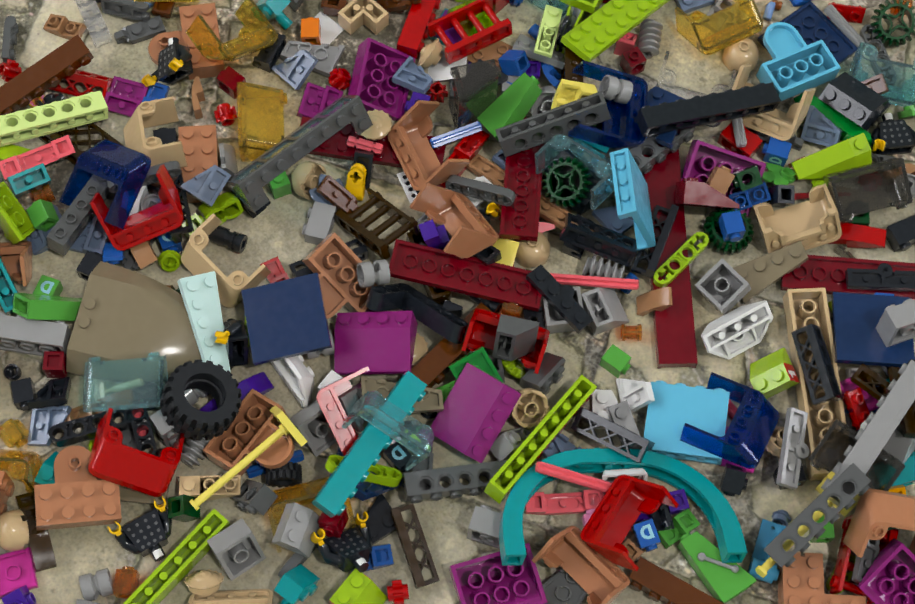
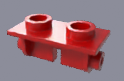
(850, 13)
(855, 401)

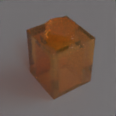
(126, 582)

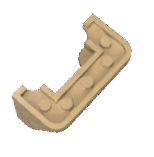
(811, 222)

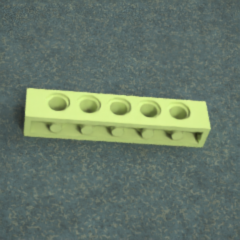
(52, 117)

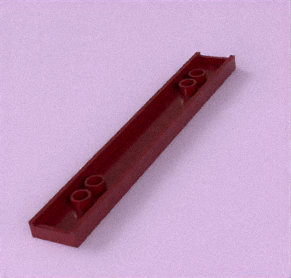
(674, 325)

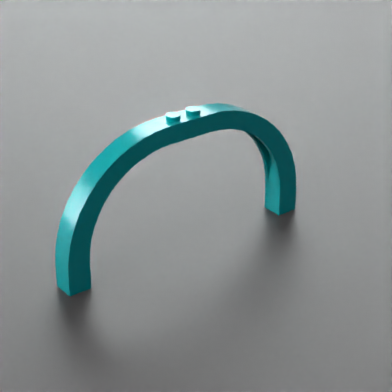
(596, 460)

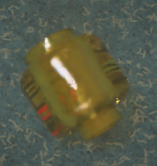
(14, 433)

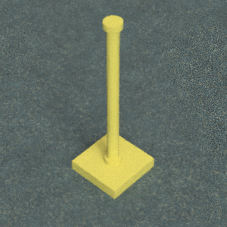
(286, 427)
(762, 570)

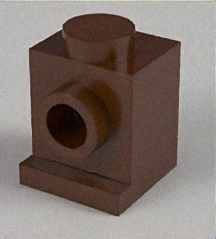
(332, 7)

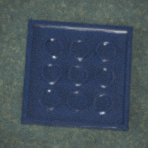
(816, 26)
(286, 319)
(856, 333)

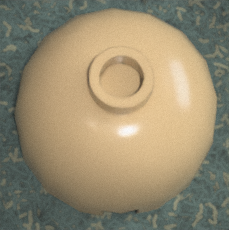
(740, 54)
(306, 177)
(533, 252)
(530, 408)
(13, 531)

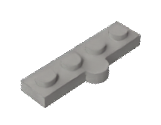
(792, 448)

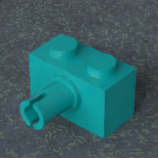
(273, 10)
(297, 585)

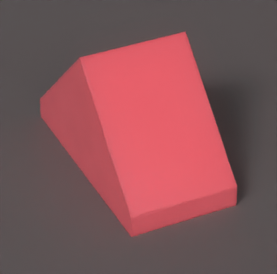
(625, 43)

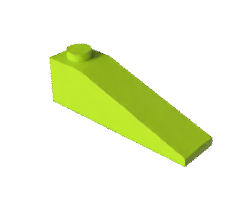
(836, 158)

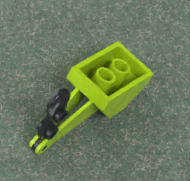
(586, 6)

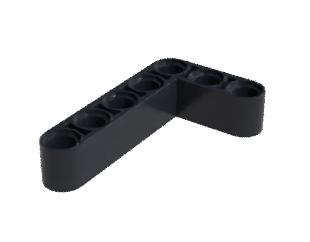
(425, 309)
(89, 432)

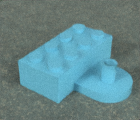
(795, 63)

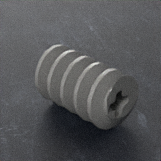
(650, 38)
(602, 270)
(193, 451)

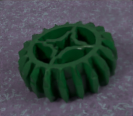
(888, 19)
(572, 176)
(711, 224)

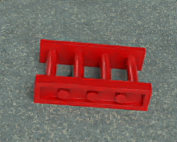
(471, 43)
(842, 564)

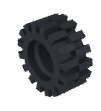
(286, 476)

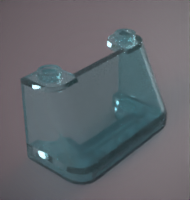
(898, 76)
(124, 383)

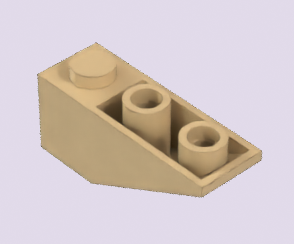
(196, 485)

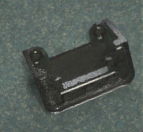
(474, 90)
(869, 188)
(834, 444)

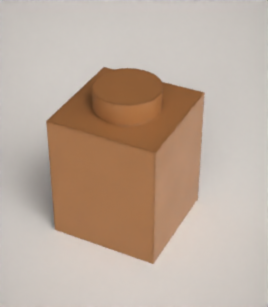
(720, 179)

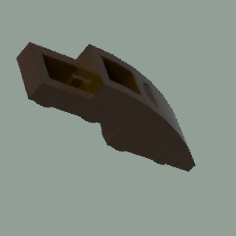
(39, 541)

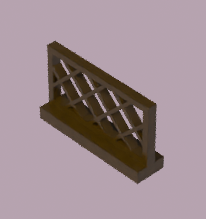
(94, 130)

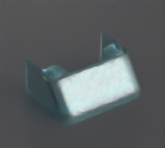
(592, 158)
(395, 424)

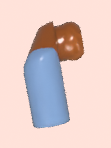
(774, 4)

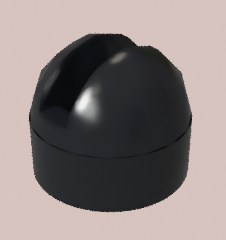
(10, 374)

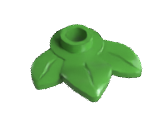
(778, 174)

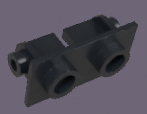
(662, 518)

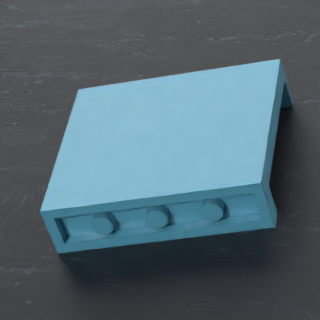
(632, 197)
(680, 405)

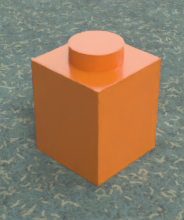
(311, 30)

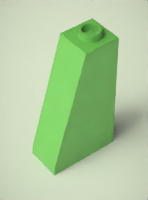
(511, 104)
(46, 307)
(718, 580)

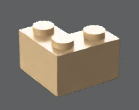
(363, 12)

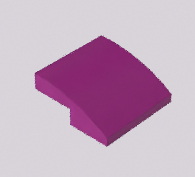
(125, 96)
(317, 99)

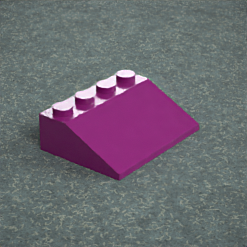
(373, 78)
(704, 157)
(374, 340)
(474, 412)
(891, 576)
(490, 582)

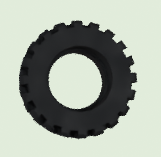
(191, 420)

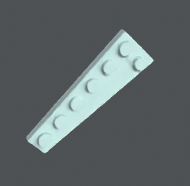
(205, 315)

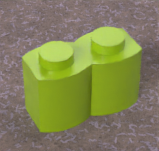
(225, 207)

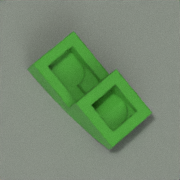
(683, 523)

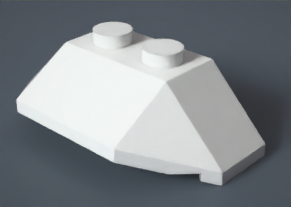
(737, 330)
(296, 377)

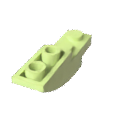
(548, 31)

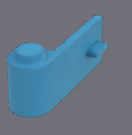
(759, 556)

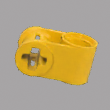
(354, 183)

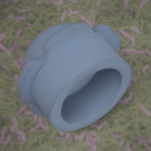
(781, 517)

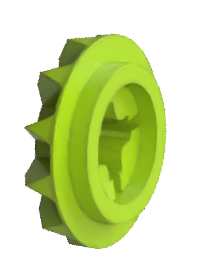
(514, 368)

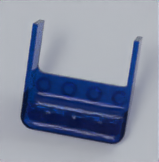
(622, 127)
(117, 165)
(748, 430)

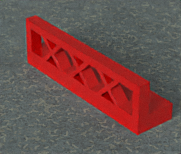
(87, 79)

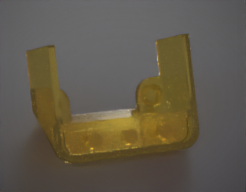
(720, 29)
(252, 37)
(303, 495)

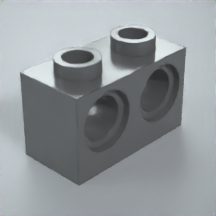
(255, 497)

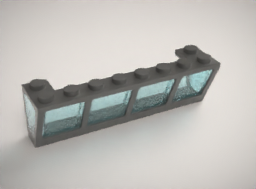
(249, 181)

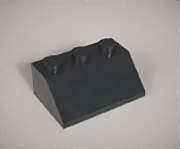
(853, 100)
(586, 203)

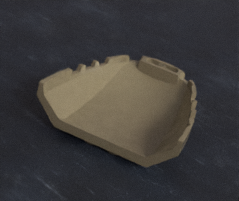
(127, 318)

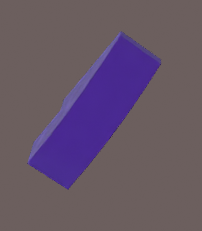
(434, 236)

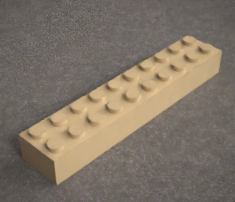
(802, 309)

